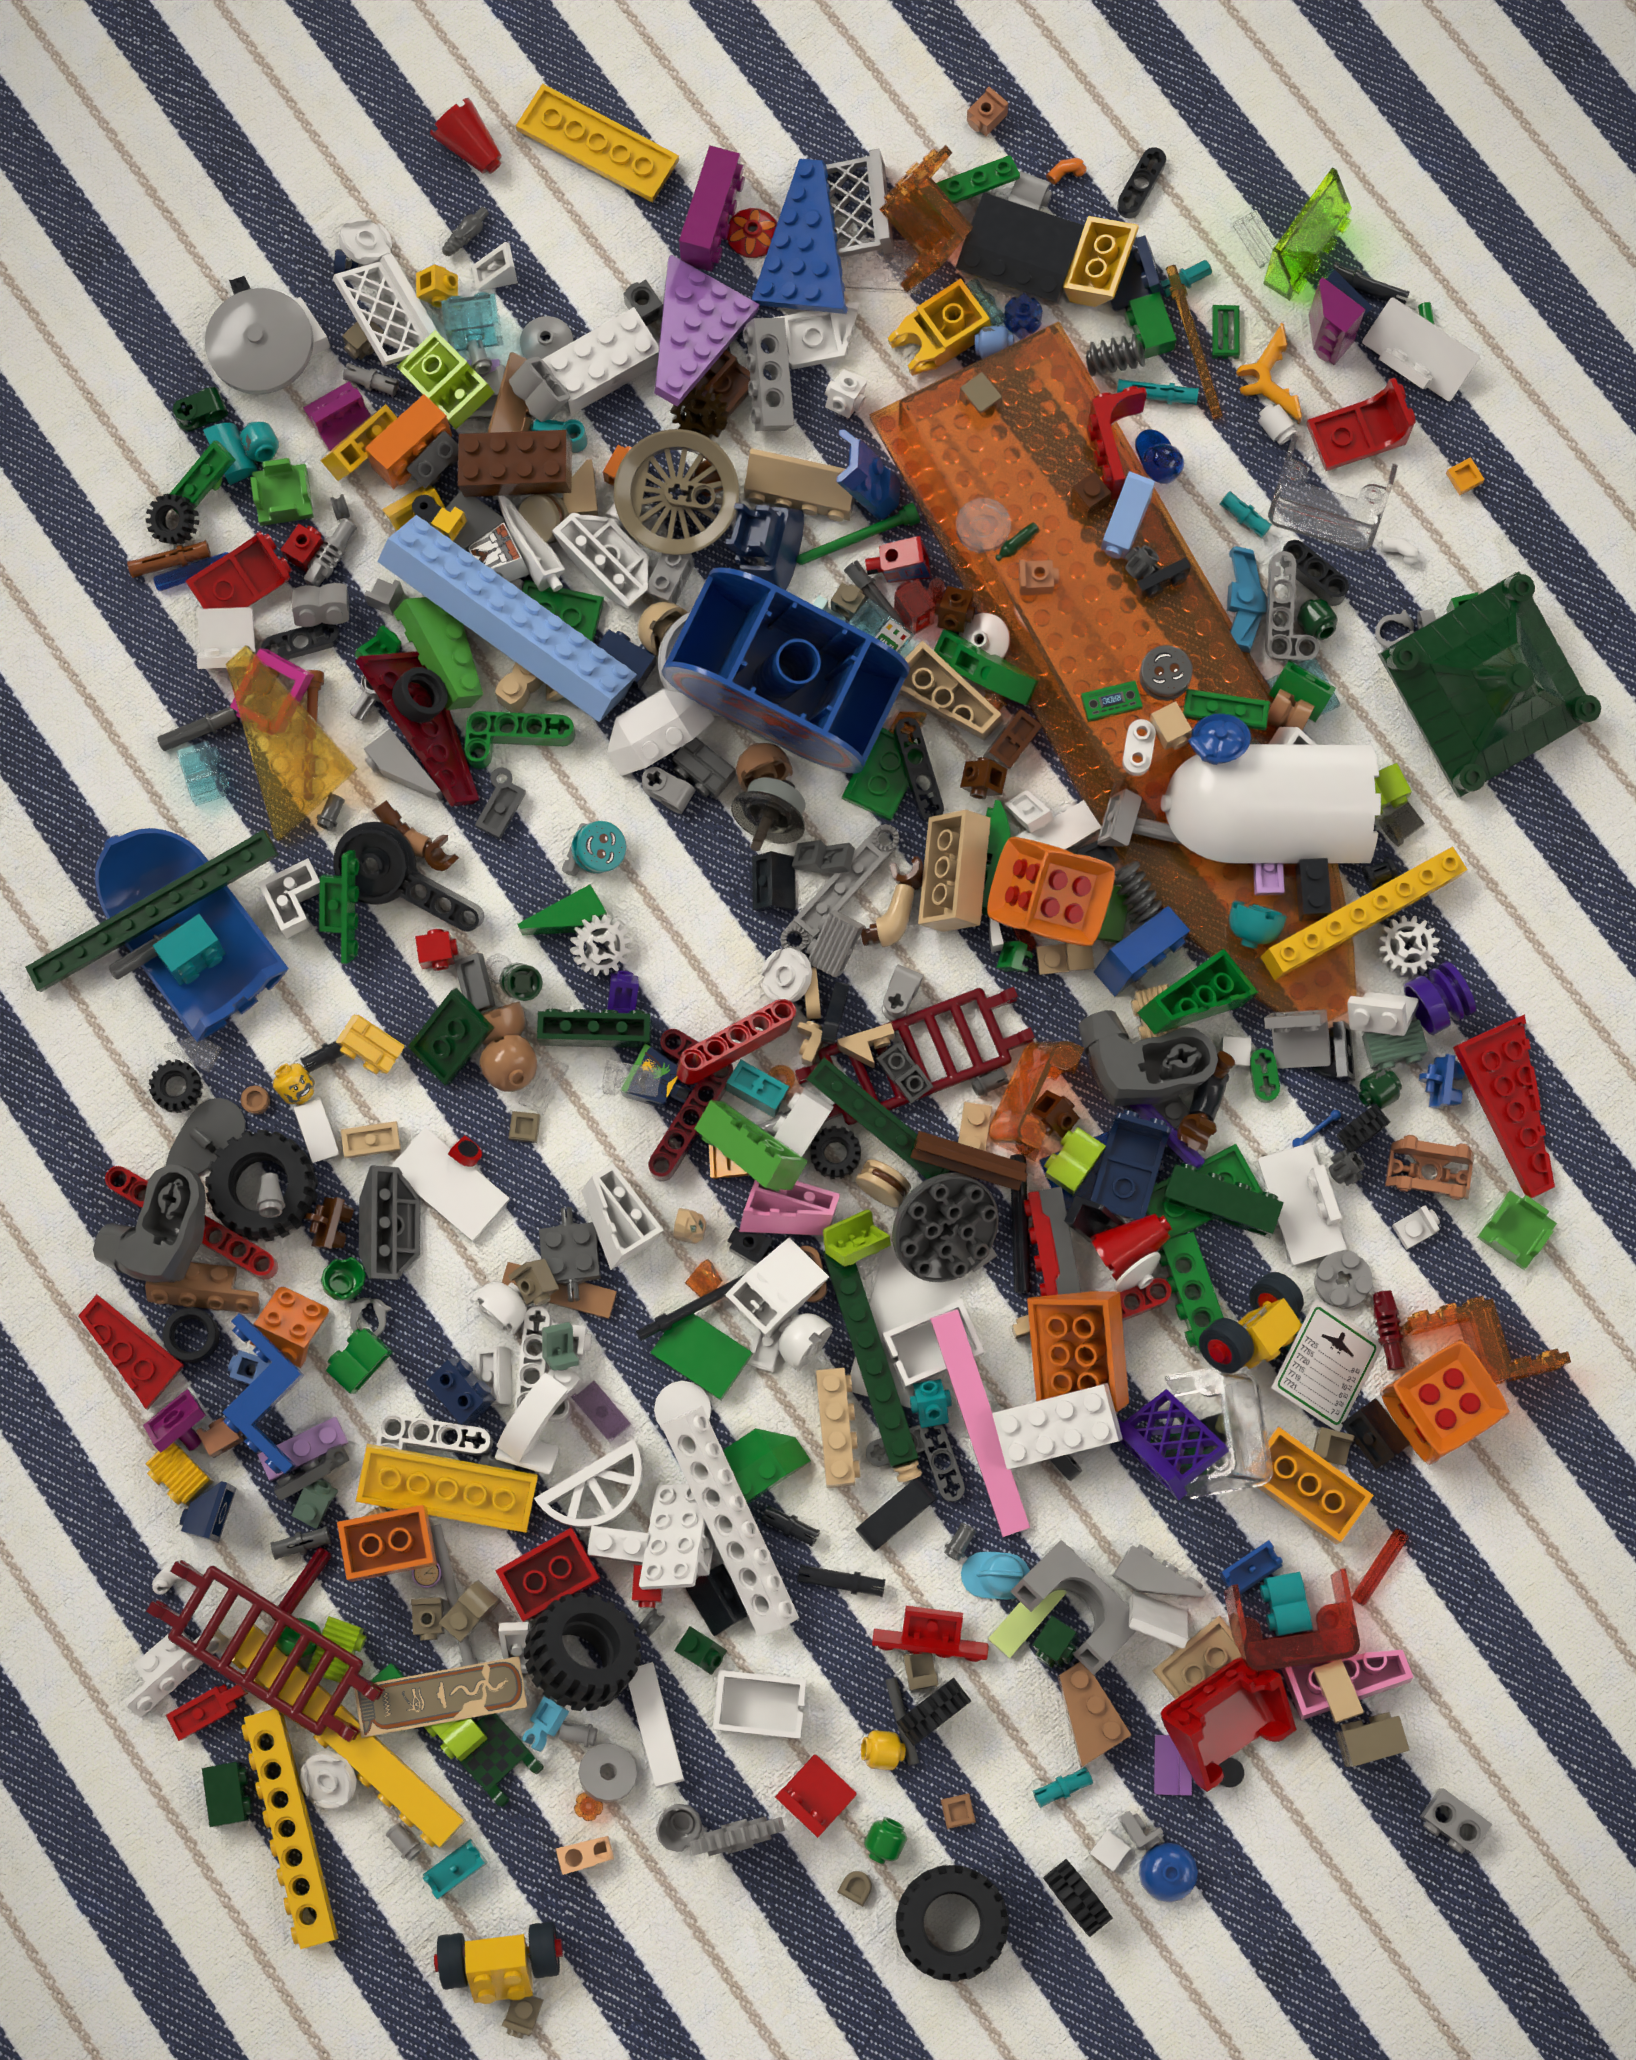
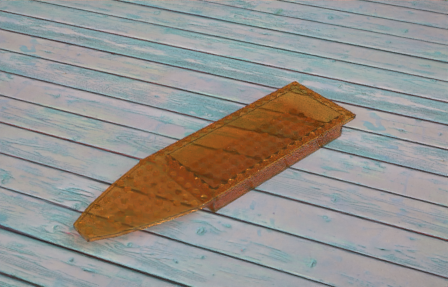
(1095, 625)

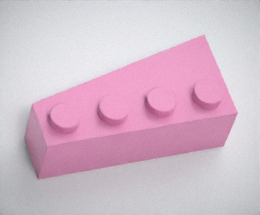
(1369, 1674)

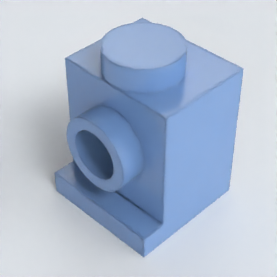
(239, 1364)

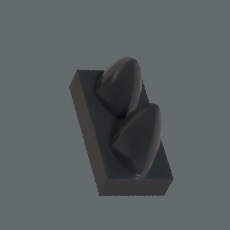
(1342, 1061)

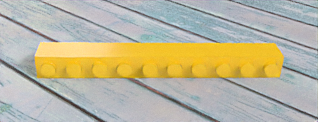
(367, 1755)

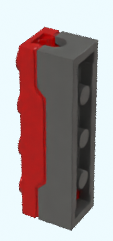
(1054, 1242)

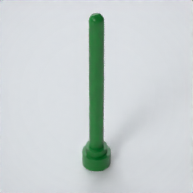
(906, 516)

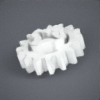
(1416, 952)
(596, 954)

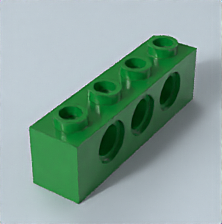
(1186, 1248)

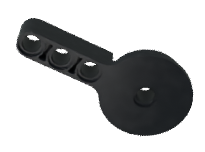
(398, 874)

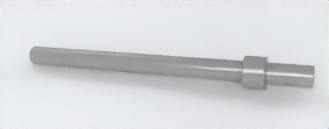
(450, 1588)

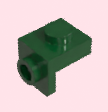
(701, 1650)

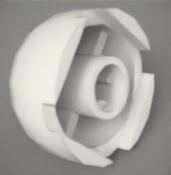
(501, 1305)
(802, 1338)

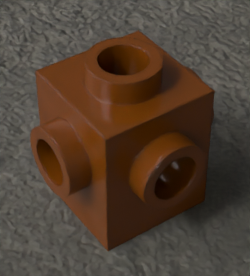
(955, 609)
(983, 778)
(1055, 1113)

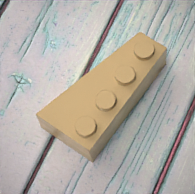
(947, 694)

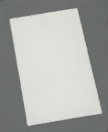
(898, 1300)

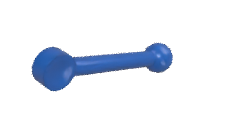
(1334, 1115)

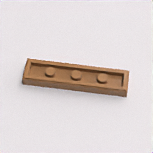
(593, 1298)

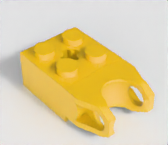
(936, 332)

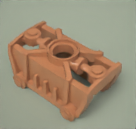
(1435, 1155)

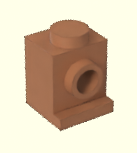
(996, 111)
(1031, 584)
(219, 1438)

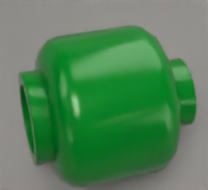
(885, 1840)

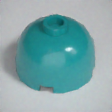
(1255, 924)

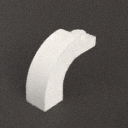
(535, 1411)

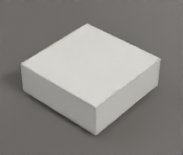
(1239, 1049)
(1109, 1850)

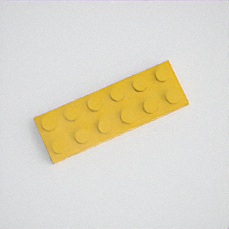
(597, 143)
(446, 1487)

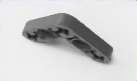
(921, 1445)

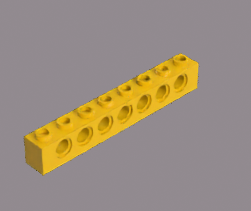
(1363, 913)
(317, 1897)

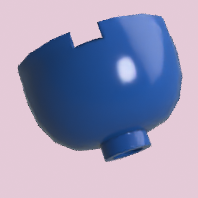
(1168, 1872)

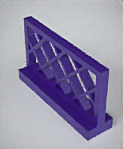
(1155, 1461)

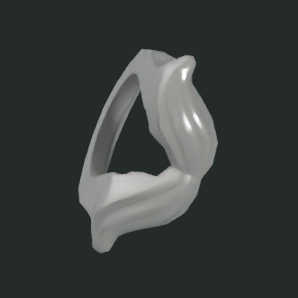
(1402, 618)
(380, 1310)

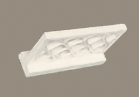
(404, 298)

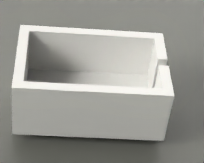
(918, 1347)
(759, 1704)

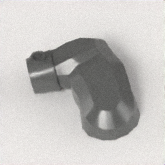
(1148, 1069)
(166, 1229)

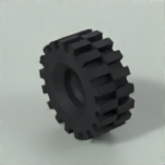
(933, 1711)
(1077, 1897)

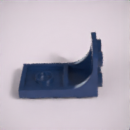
(1130, 1164)

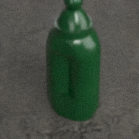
(1014, 544)

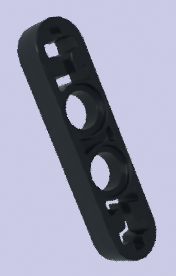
(924, 768)

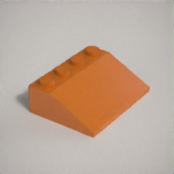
(1078, 1344)

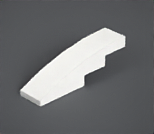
(655, 1727)

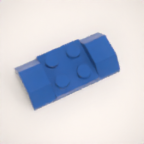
(869, 479)

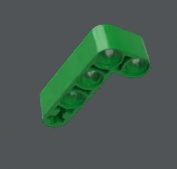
(518, 736)

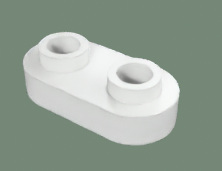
(1138, 746)

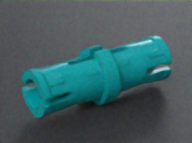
(1245, 514)
(1062, 1787)

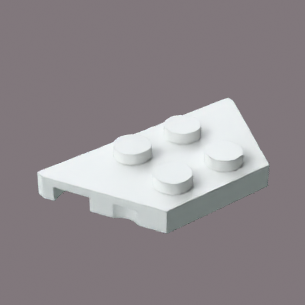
(818, 336)

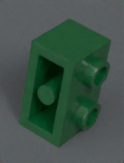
(1056, 1644)

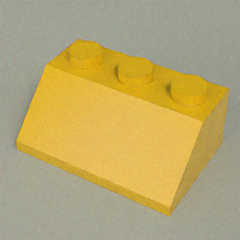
(1099, 261)

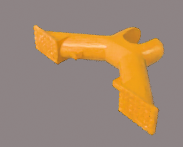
(1265, 385)

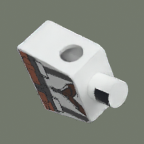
(500, 553)

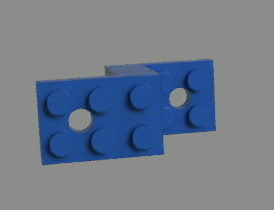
(262, 1395)

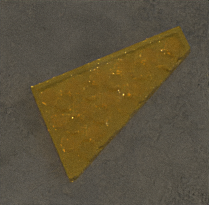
(289, 749)

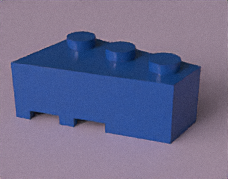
(1141, 950)

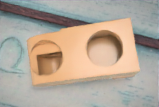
(584, 1854)

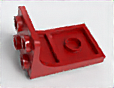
(1104, 412)
(1363, 428)
(241, 575)

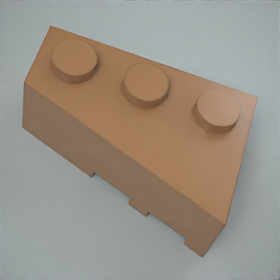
(1090, 1714)

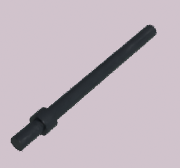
(664, 1322)

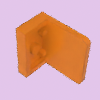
(291, 1323)

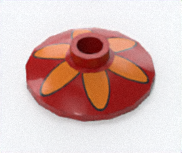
(749, 243)

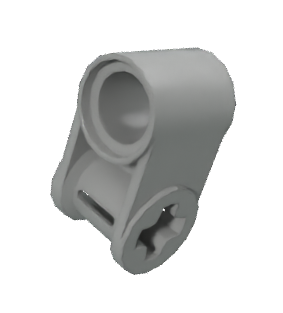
(670, 791)
(901, 989)

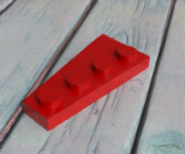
(136, 1356)

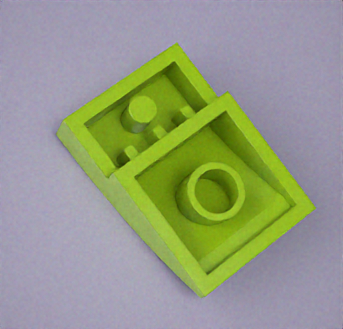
(445, 379)

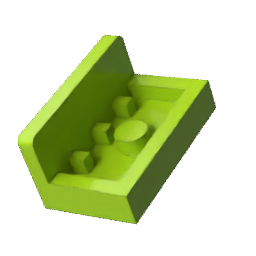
(854, 1238)

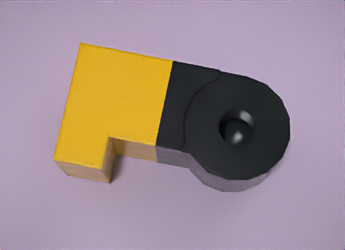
(442, 520)

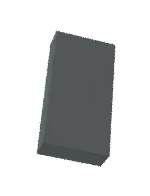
(475, 981)

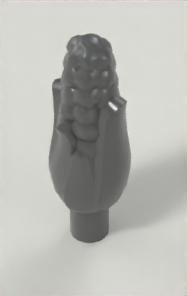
(465, 232)

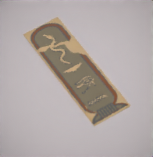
(443, 1697)

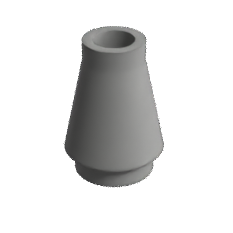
(270, 1197)

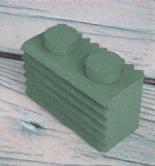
(1386, 1049)

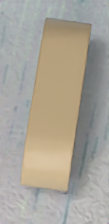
(812, 998)

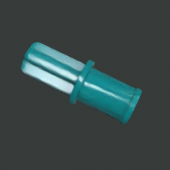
(1190, 275)

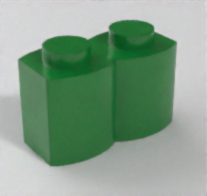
(358, 1360)

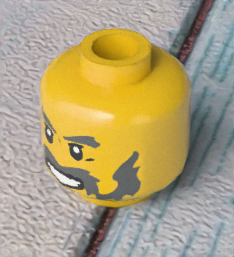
(293, 1083)

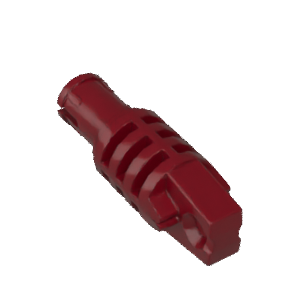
(1388, 1329)

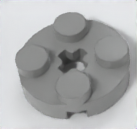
(1349, 1264)

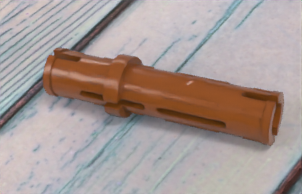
(168, 559)

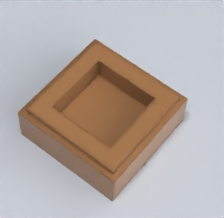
(958, 1811)

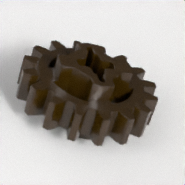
(700, 412)

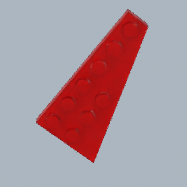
(1508, 1093)

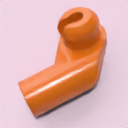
(1065, 166)

